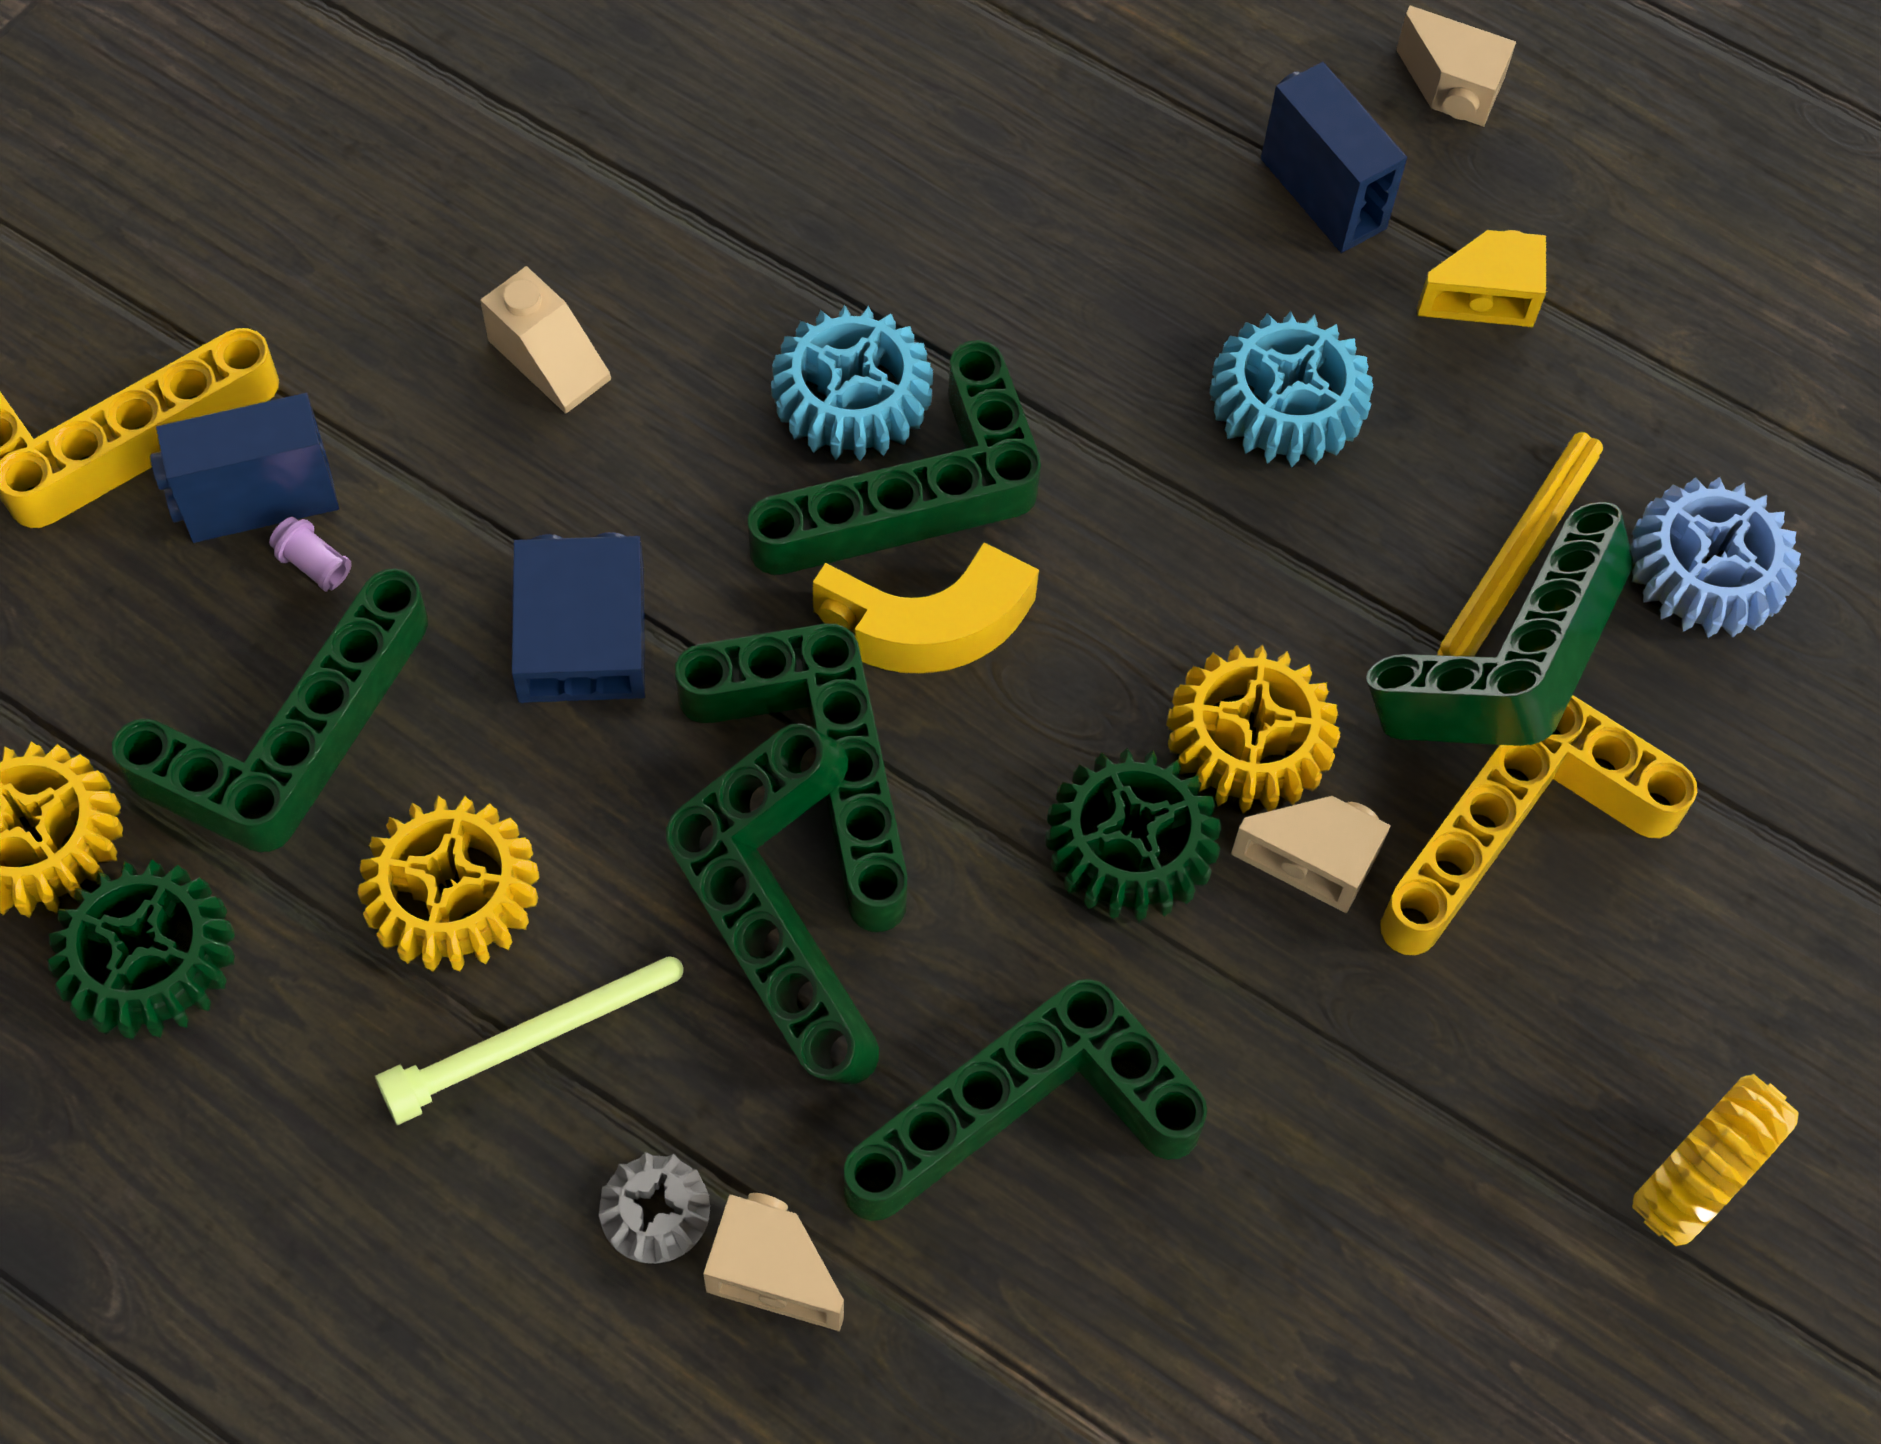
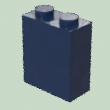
(1332, 156)
(244, 468)
(578, 618)

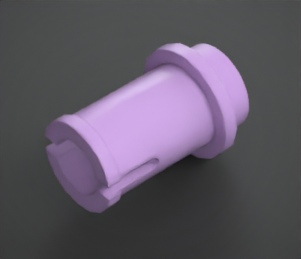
(297, 543)

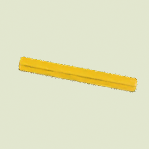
(1522, 547)

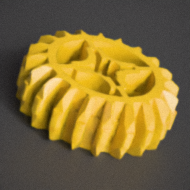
(1300, 726)
(66, 794)
(403, 868)
(1715, 1160)

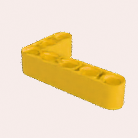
(108, 432)
(1507, 802)

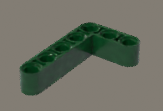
(915, 484)
(1532, 679)
(825, 694)
(293, 731)
(764, 903)
(1020, 1088)

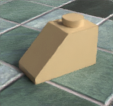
(1454, 64)
(543, 339)
(1315, 847)
(771, 1263)

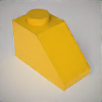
(1489, 281)

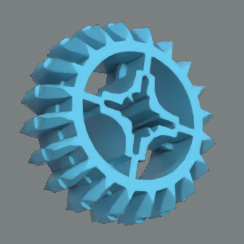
(1284, 370)
(860, 401)

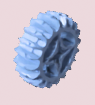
(1729, 589)

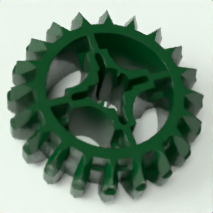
(1172, 811)
(153, 906)

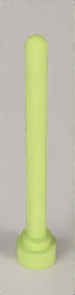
(411, 1088)

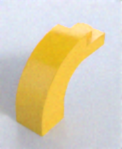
(936, 629)

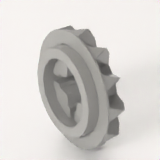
(668, 1234)

